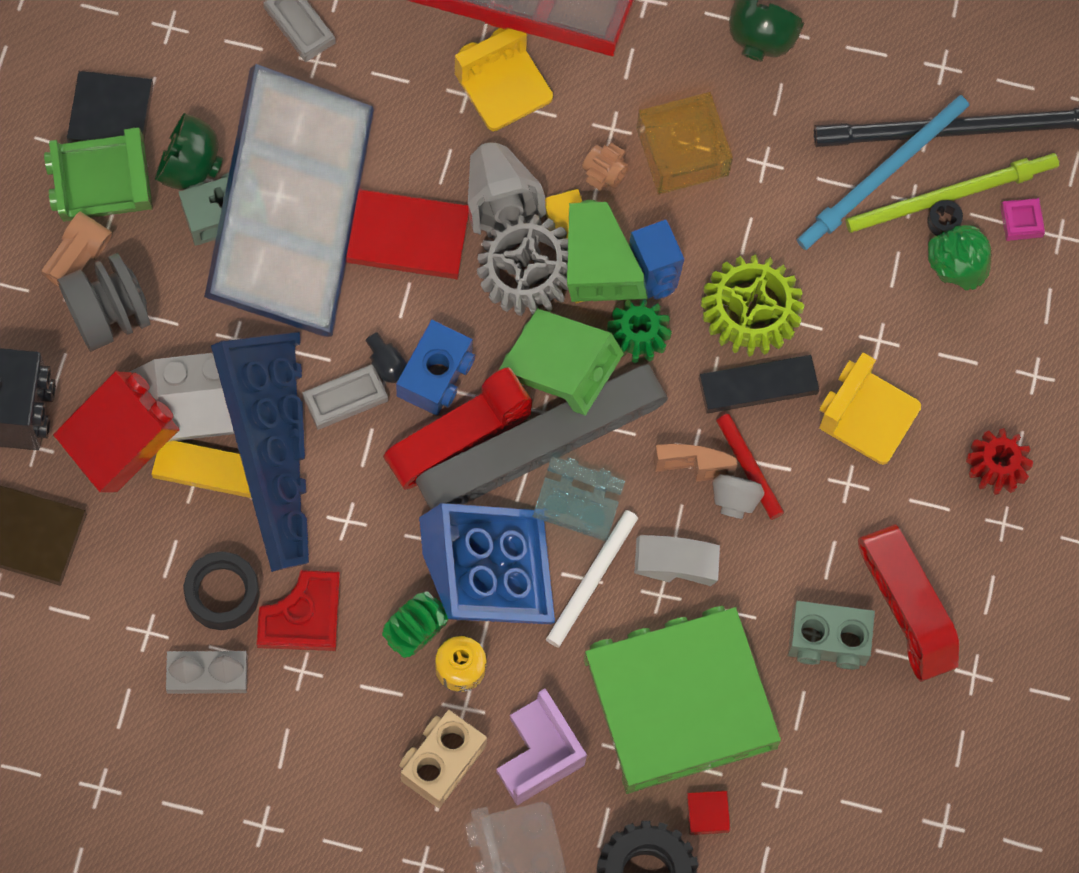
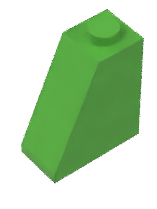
(600, 257)

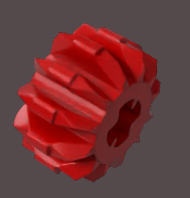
(994, 474)

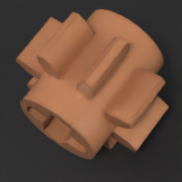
(605, 166)

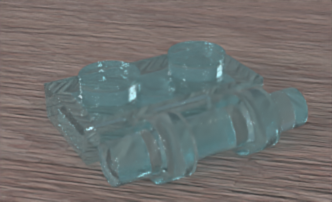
(574, 507)

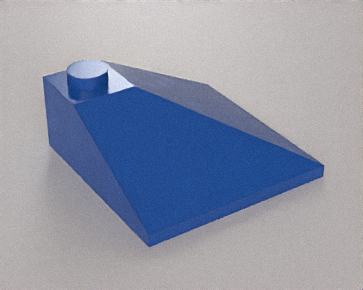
(488, 563)

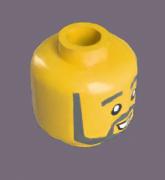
(457, 676)

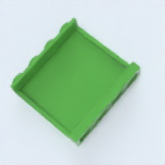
(682, 698)

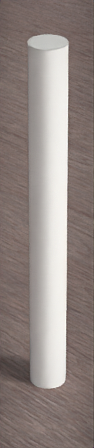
(592, 578)

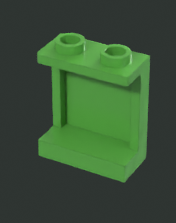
(99, 176)
(564, 358)

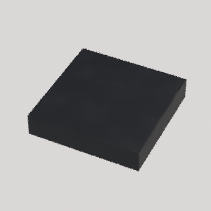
(108, 105)

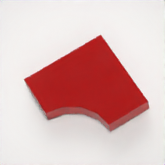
(305, 617)

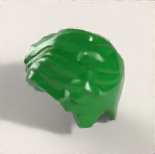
(961, 256)

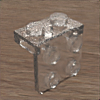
(516, 840)

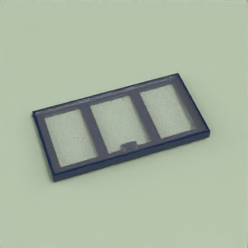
(290, 201)

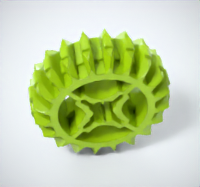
(766, 310)

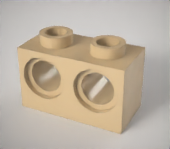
(451, 762)

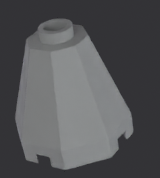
(501, 189)

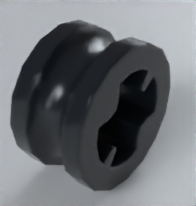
(942, 207)

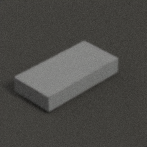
(300, 26)
(345, 397)

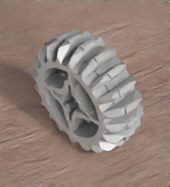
(500, 257)

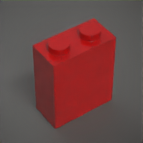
(116, 431)

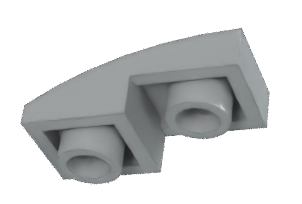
(677, 557)

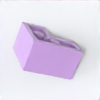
(551, 752)

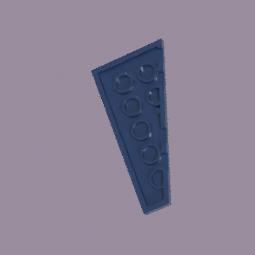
(269, 430)

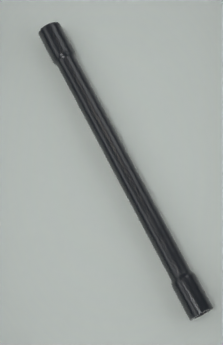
(845, 133)

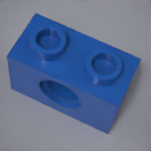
(658, 258)
(441, 347)

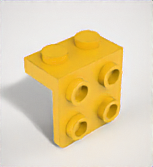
(501, 78)
(868, 412)

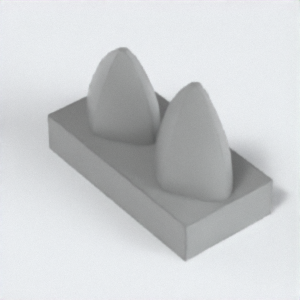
(206, 672)

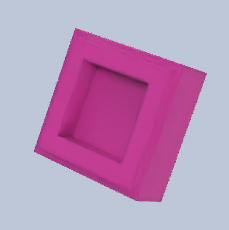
(1022, 219)

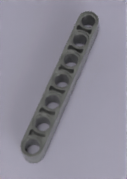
(539, 439)

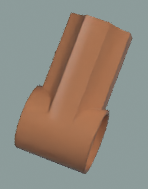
(81, 242)

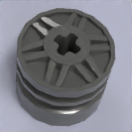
(104, 301)

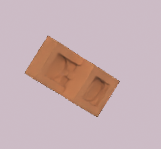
(706, 461)

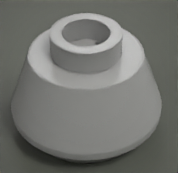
(736, 495)

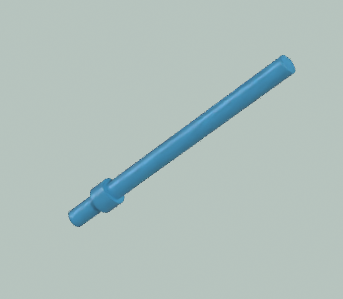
(831, 218)

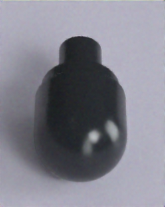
(386, 359)

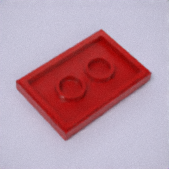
(408, 234)

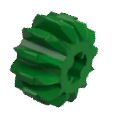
(634, 318)
(415, 624)

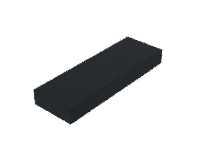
(758, 384)

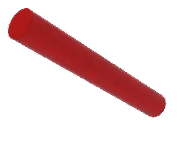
(749, 464)

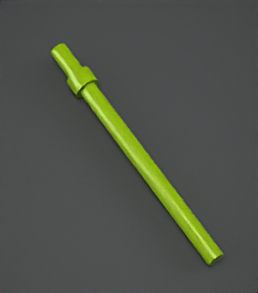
(1018, 171)

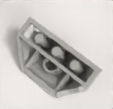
(191, 392)

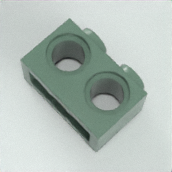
(831, 623)

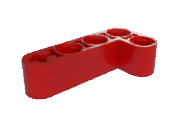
(496, 410)
(914, 603)

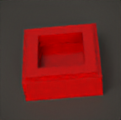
(708, 812)

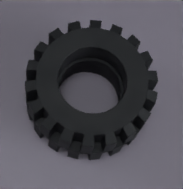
(647, 841)

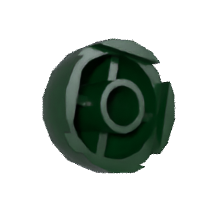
(763, 29)
(189, 155)

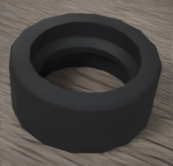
(219, 561)

